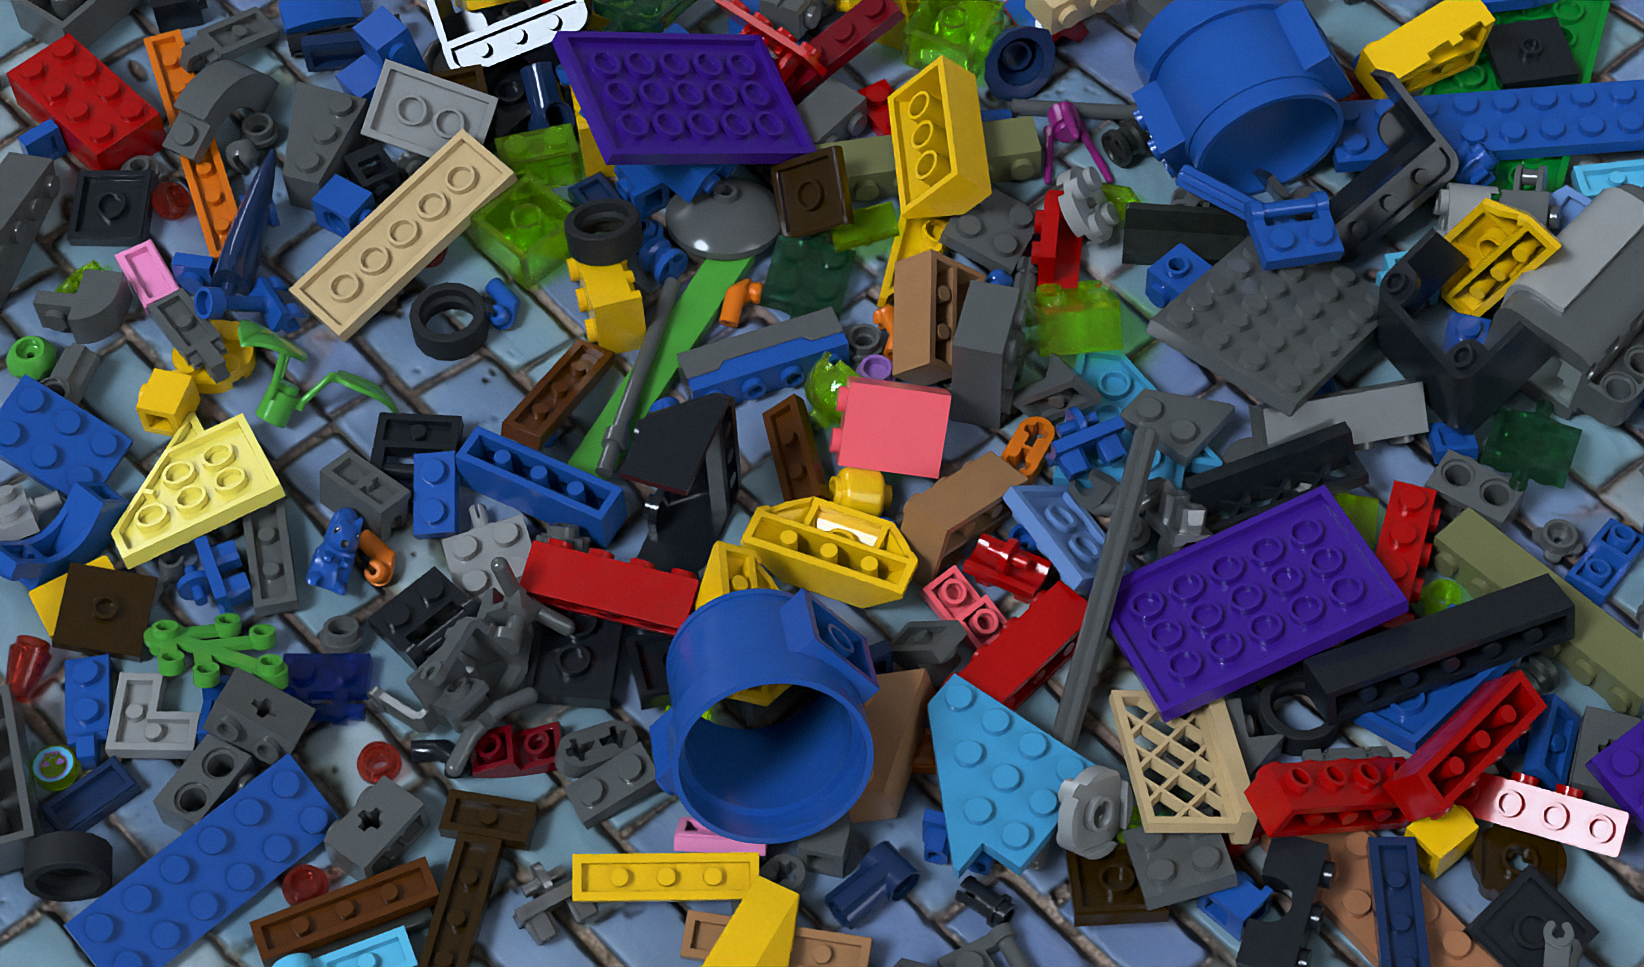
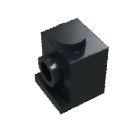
(379, 179)

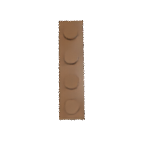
(810, 945)

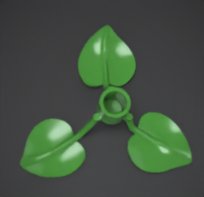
(281, 395)

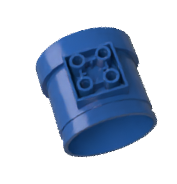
(1239, 89)
(777, 778)

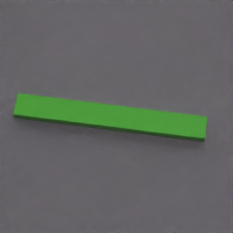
(684, 331)

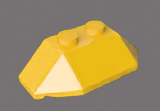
(1499, 247)
(832, 550)
(731, 570)

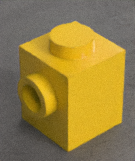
(166, 401)
(1443, 840)

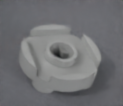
(1086, 205)
(1080, 825)

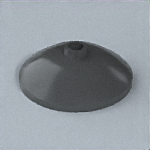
(726, 224)

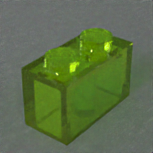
(544, 152)

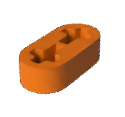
(1034, 456)

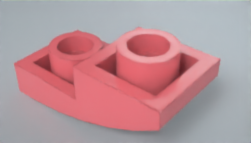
(955, 599)

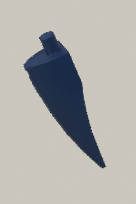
(246, 237)

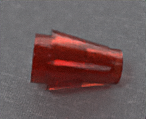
(26, 665)

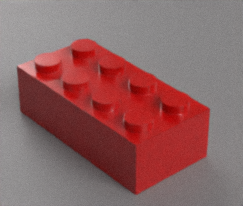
(90, 104)

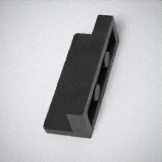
(1158, 228)

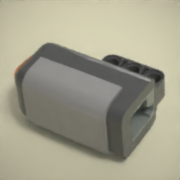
(1588, 310)

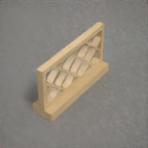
(1221, 763)

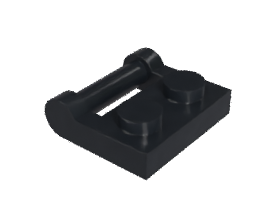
(413, 434)
(418, 610)

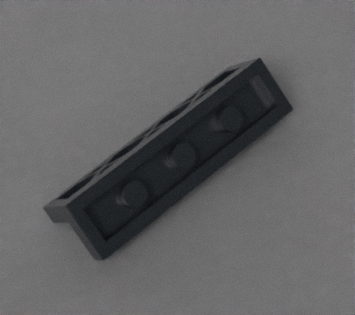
(1274, 472)

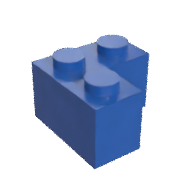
(381, 39)

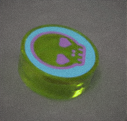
(54, 767)

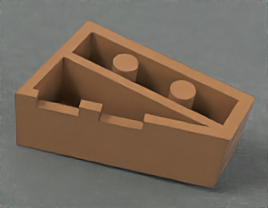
(956, 513)
(896, 727)

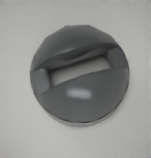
(242, 155)

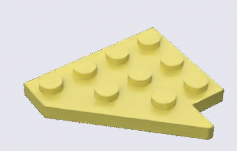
(196, 488)

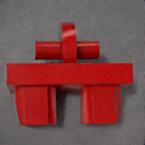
(1007, 567)

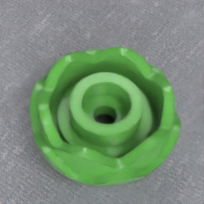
(32, 357)

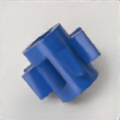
(1475, 164)

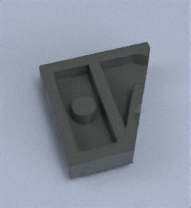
(1180, 420)

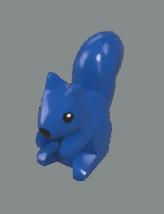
(336, 554)

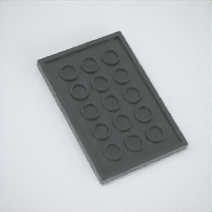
(1271, 329)

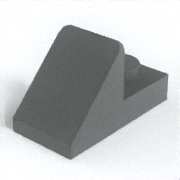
(1056, 393)
(930, 647)
(1255, 750)

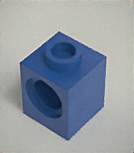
(342, 205)

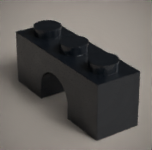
(1300, 872)

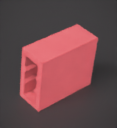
(891, 426)

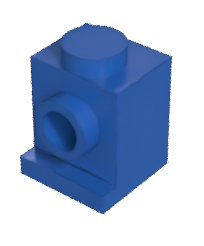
(641, 189)
(1234, 905)

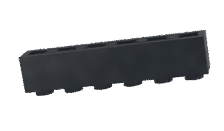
(1438, 649)

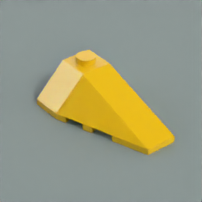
(759, 930)

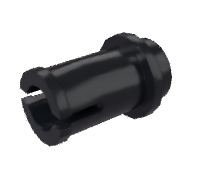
(986, 902)

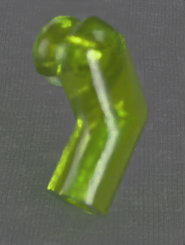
(1119, 196)

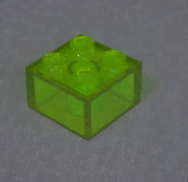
(953, 29)
(524, 230)
(1074, 319)

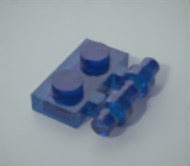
(331, 678)

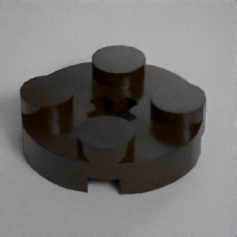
(1498, 845)

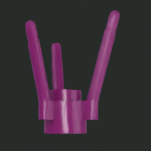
(1067, 127)

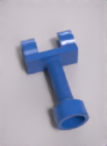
(263, 298)

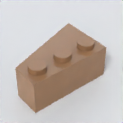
(926, 315)

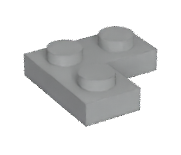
(142, 728)

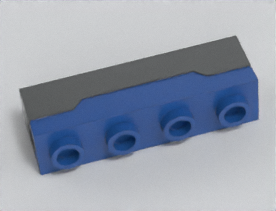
(763, 358)

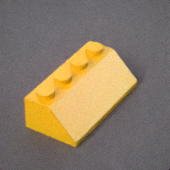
(939, 142)

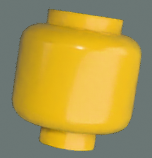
(861, 490)

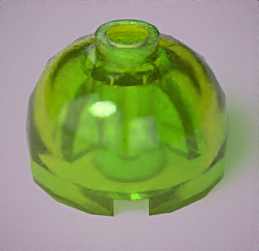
(822, 388)

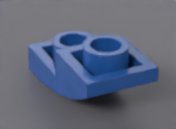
(315, 14)
(1606, 561)

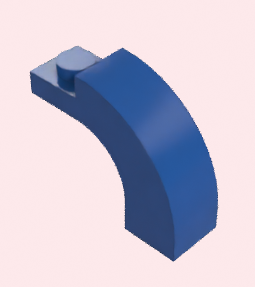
(73, 536)

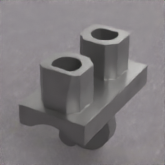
(1177, 522)
(537, 914)

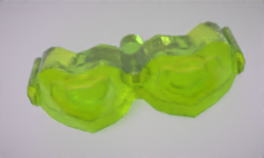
(72, 283)

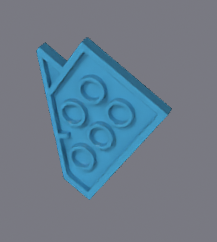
(1119, 384)
(995, 777)

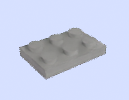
(424, 110)

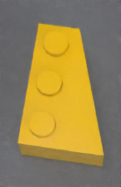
(611, 303)

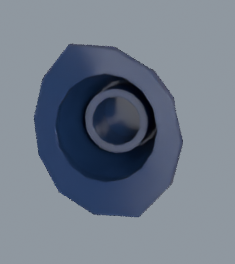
(1019, 62)

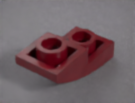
(516, 754)

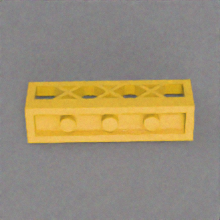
(662, 877)

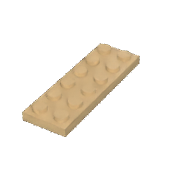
(402, 235)

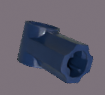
(545, 96)
(880, 878)

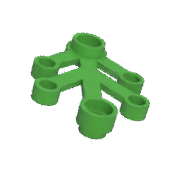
(169, 640)

